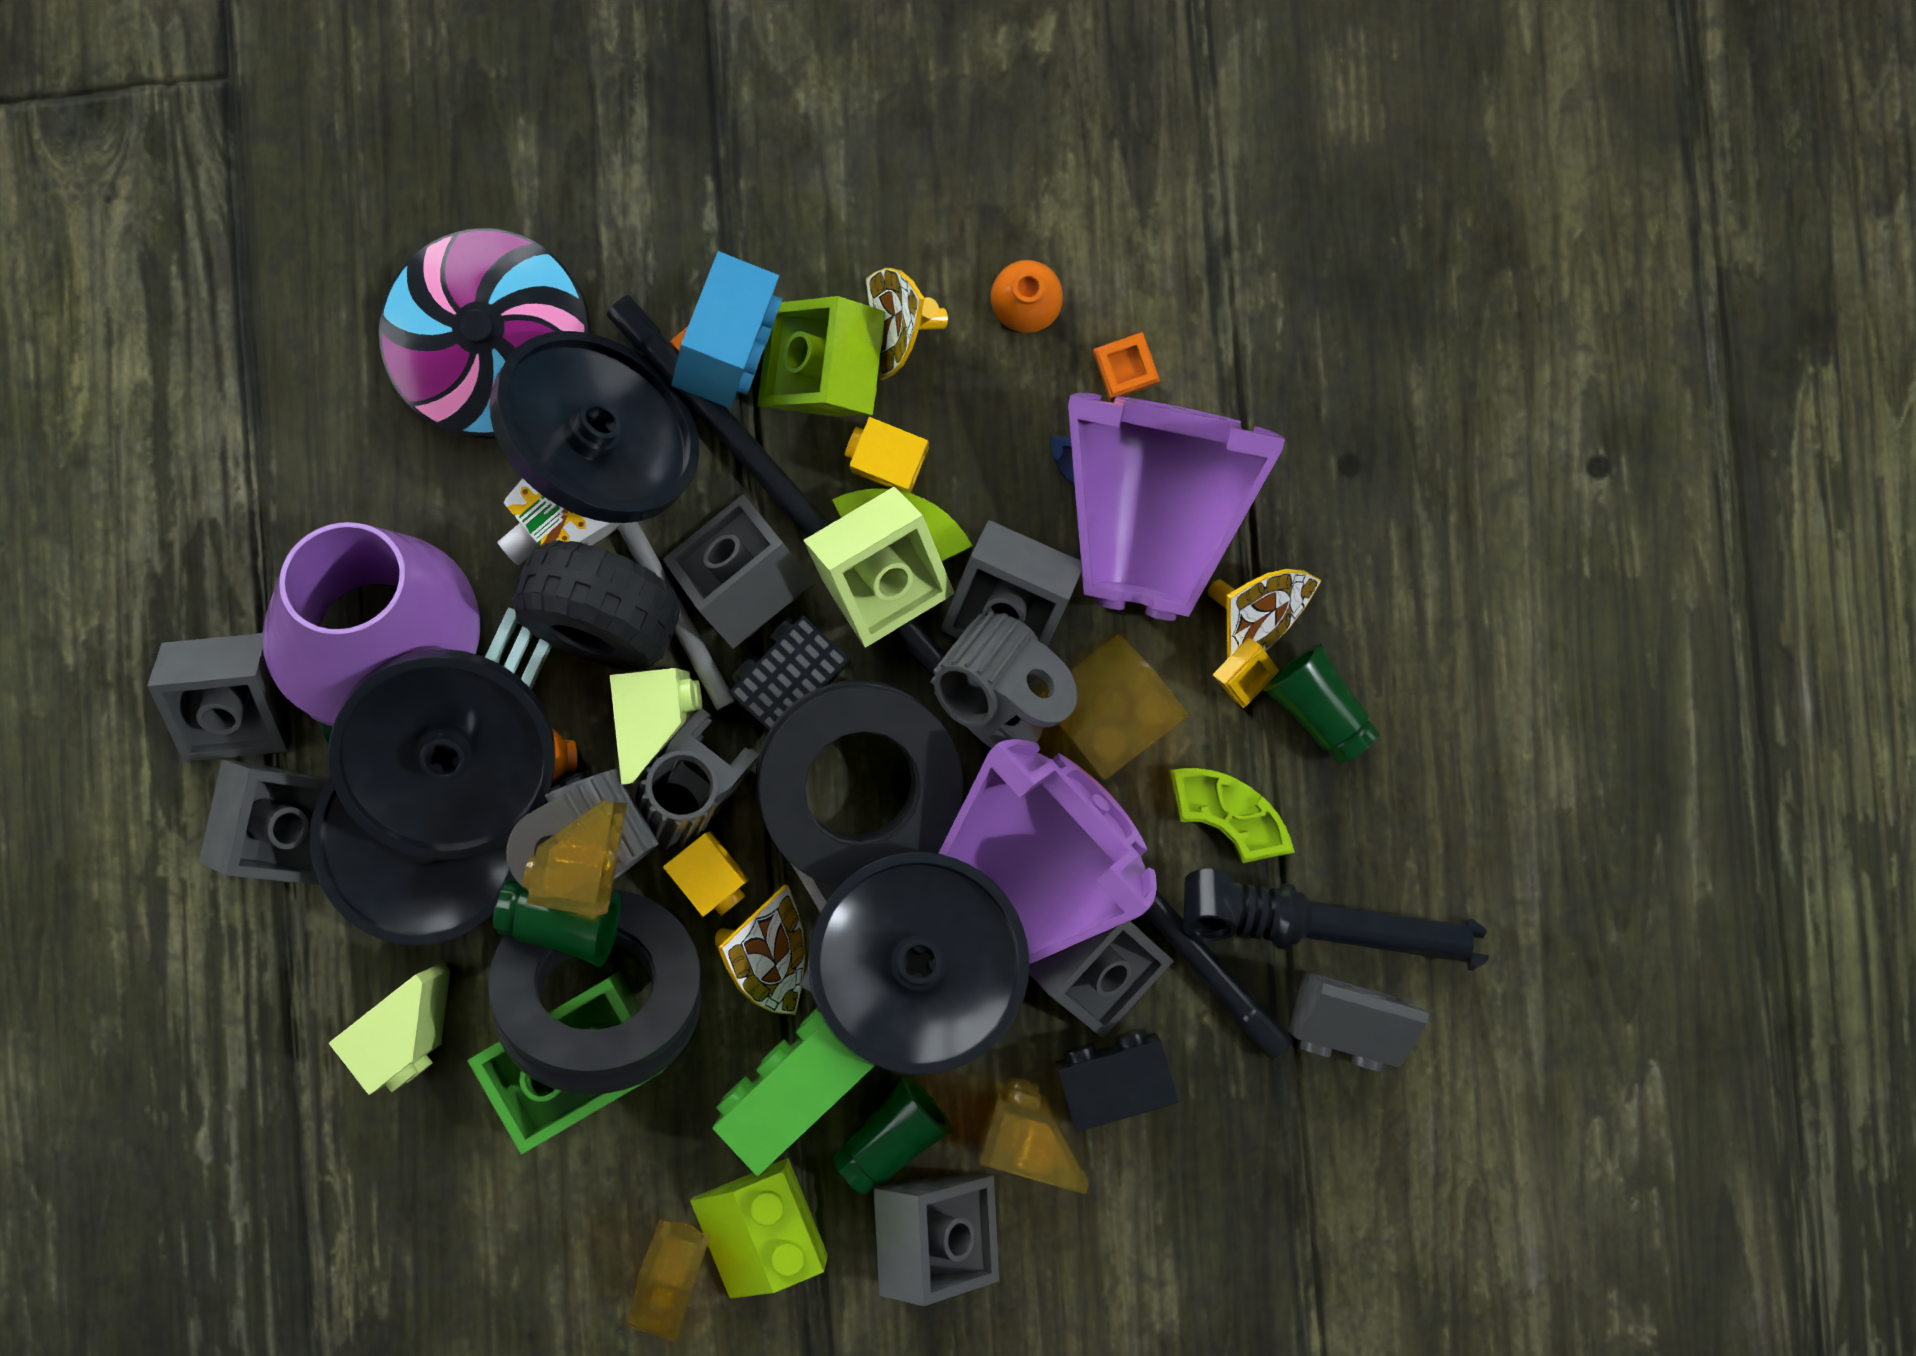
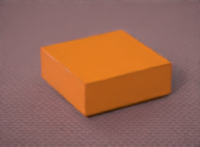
(1126, 366)

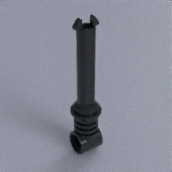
(1220, 906)

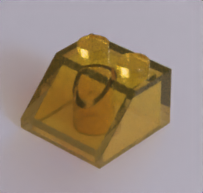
(1118, 707)
(1028, 1138)

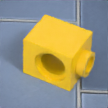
(886, 455)
(708, 875)

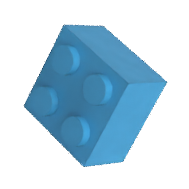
(727, 331)

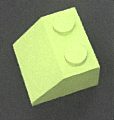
(880, 565)
(648, 715)
(397, 1034)

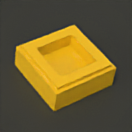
(1246, 672)

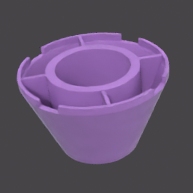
(322, 665)

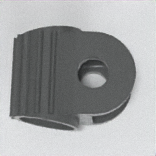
(988, 677)
(670, 772)
(568, 805)

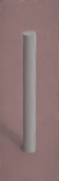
(685, 629)

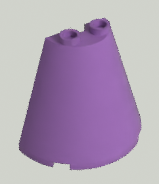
(1160, 497)
(1052, 847)

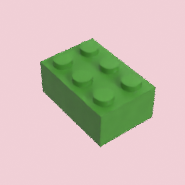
(788, 1095)
(536, 1110)

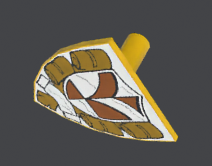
(904, 315)
(1264, 605)
(767, 954)

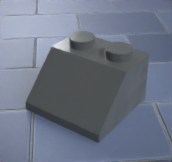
(738, 571)
(1013, 578)
(219, 698)
(262, 823)
(1102, 975)
(1355, 1021)
(936, 1237)

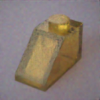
(578, 863)
(668, 1279)

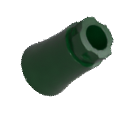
(1323, 705)
(567, 932)
(891, 1136)

